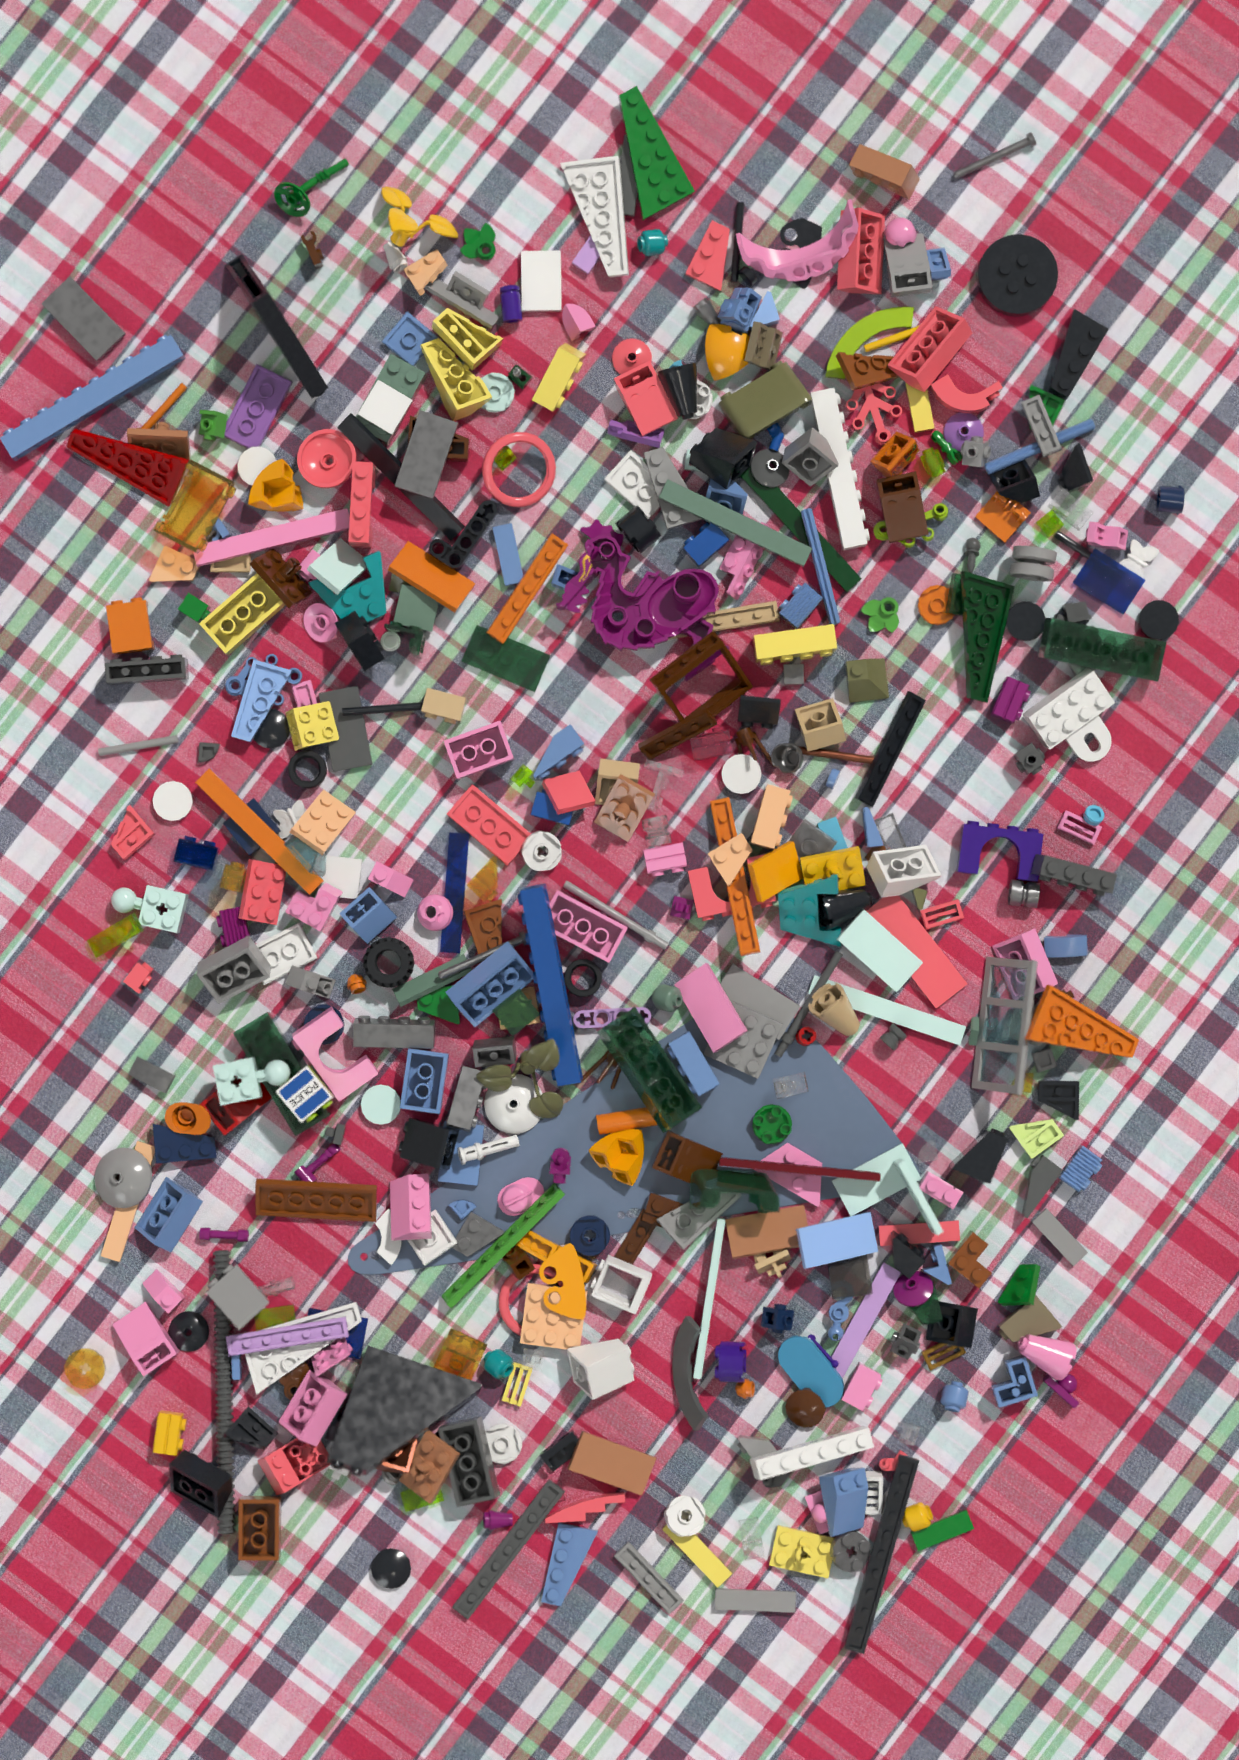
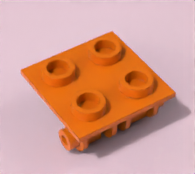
(1002, 516)

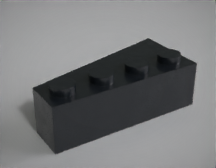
(1078, 348)

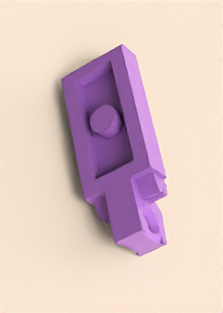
(629, 431)

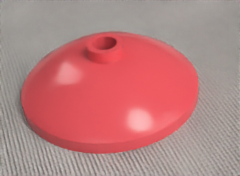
(320, 448)

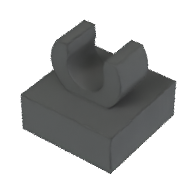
(337, 1133)

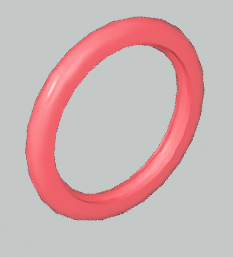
(489, 459)
(504, 1293)

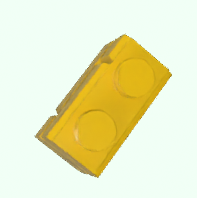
(168, 1433)

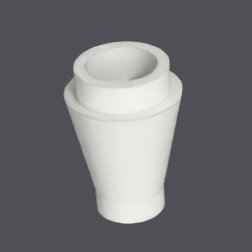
(395, 257)

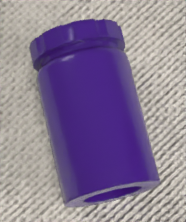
(511, 304)

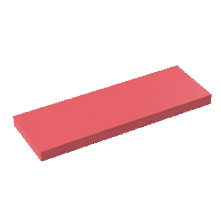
(936, 975)

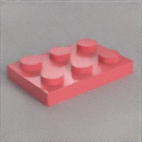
(262, 892)

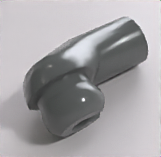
(776, 1481)

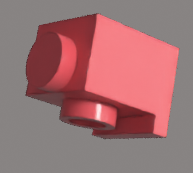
(139, 976)

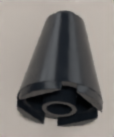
(681, 388)
(841, 907)

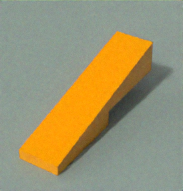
(543, 1248)

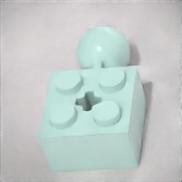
(125, 900)
(275, 1073)

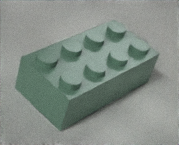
(402, 378)

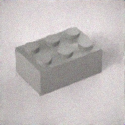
(233, 969)

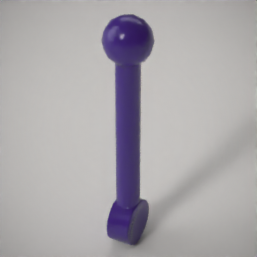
(834, 1363)

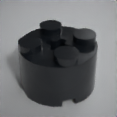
(638, 529)

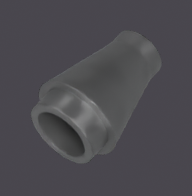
(706, 312)

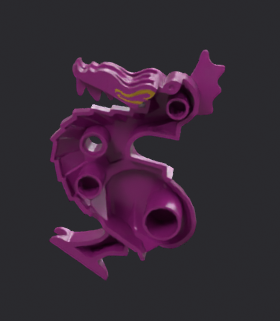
(650, 613)

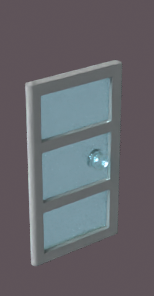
(1004, 1025)

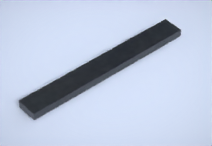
(390, 467)

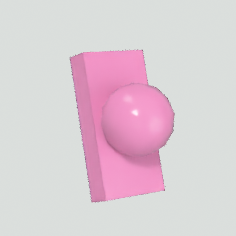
(817, 1509)

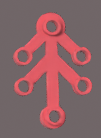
(873, 403)

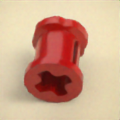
(808, 1030)

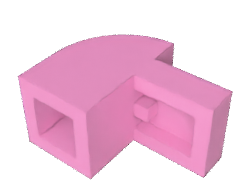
(1106, 536)

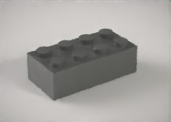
(473, 1472)

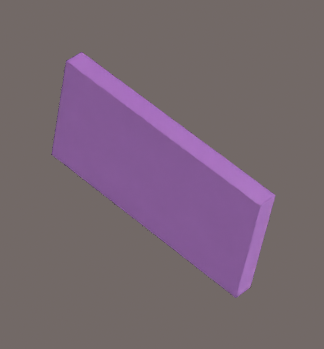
(256, 407)

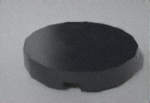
(1158, 620)
(1025, 621)

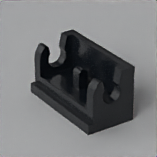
(560, 1451)

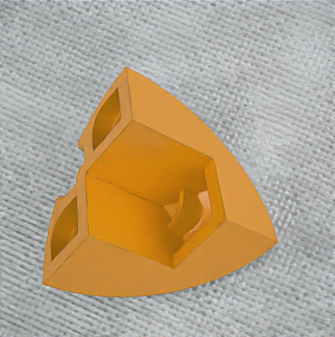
(725, 351)
(276, 489)
(621, 1154)

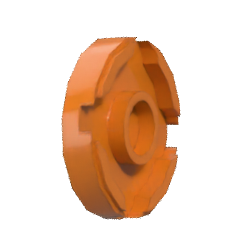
(933, 605)

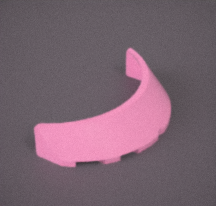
(805, 261)

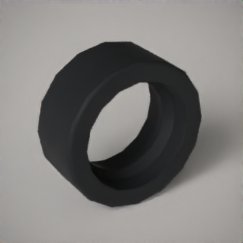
(307, 754)
(598, 977)

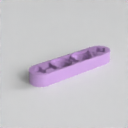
(612, 1013)

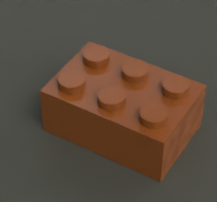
(259, 1528)

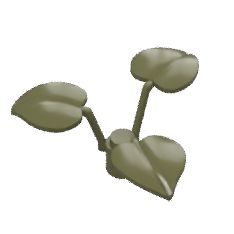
(541, 1056)

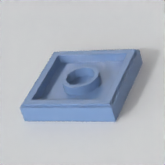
(407, 338)

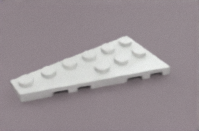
(600, 199)
(273, 1364)

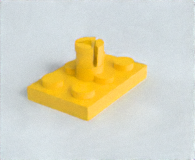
(844, 862)

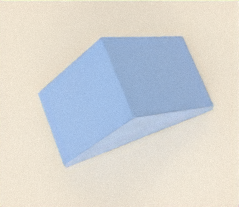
(767, 312)

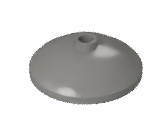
(134, 1177)

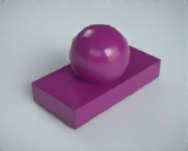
(1064, 1388)

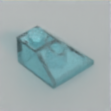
(308, 857)

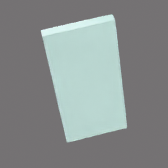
(879, 950)
(861, 1194)
(918, 1196)

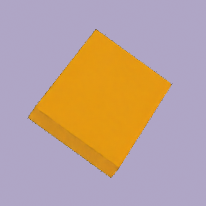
(775, 871)

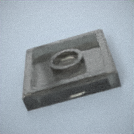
(850, 1277)

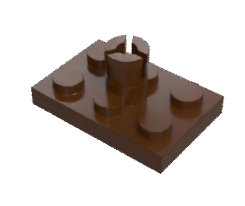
(282, 577)

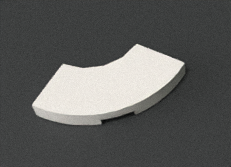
(388, 1249)

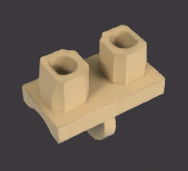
(766, 1264)

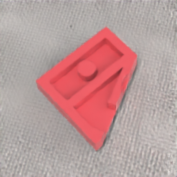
(131, 834)

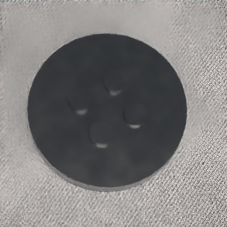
(1017, 275)

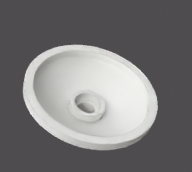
(511, 1119)

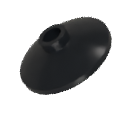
(196, 1324)

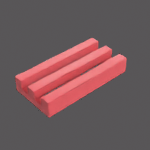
(925, 919)

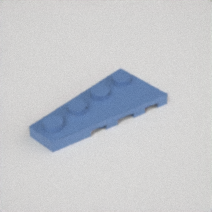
(567, 1556)

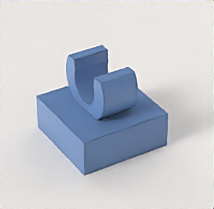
(221, 530)

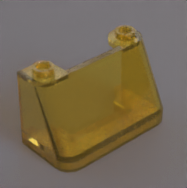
(196, 508)

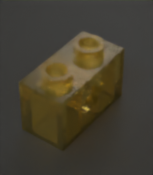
(234, 877)

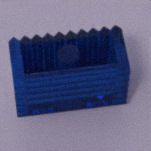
(196, 854)

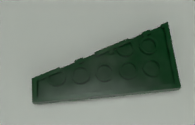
(984, 621)

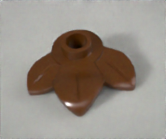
(294, 1379)

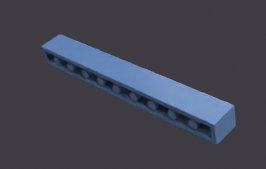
(92, 398)

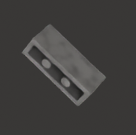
(466, 1100)

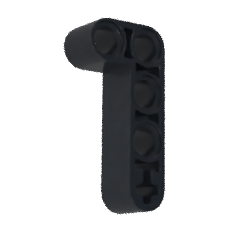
(467, 533)

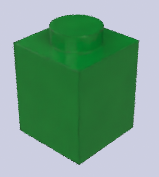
(194, 608)

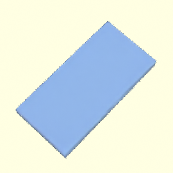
(836, 1240)

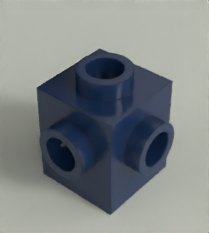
(777, 1318)

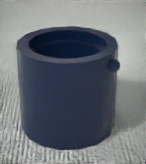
(1170, 499)

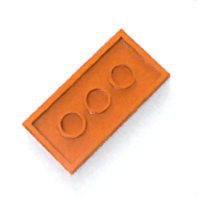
(431, 576)

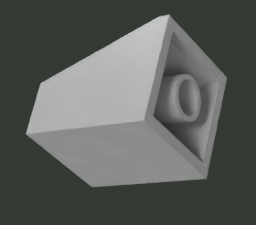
(237, 1295)

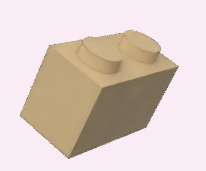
(443, 705)

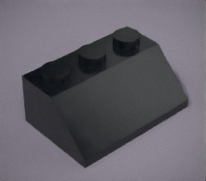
(200, 1482)

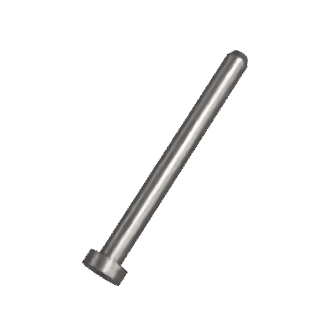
(1030, 140)

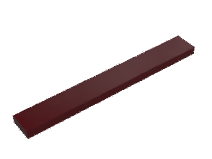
(801, 1169)

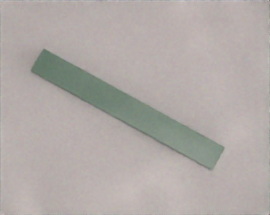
(735, 523)

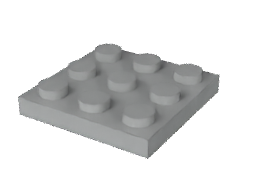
(752, 1048)

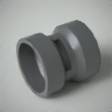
(892, 1038)

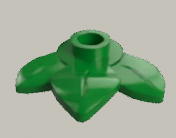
(477, 241)

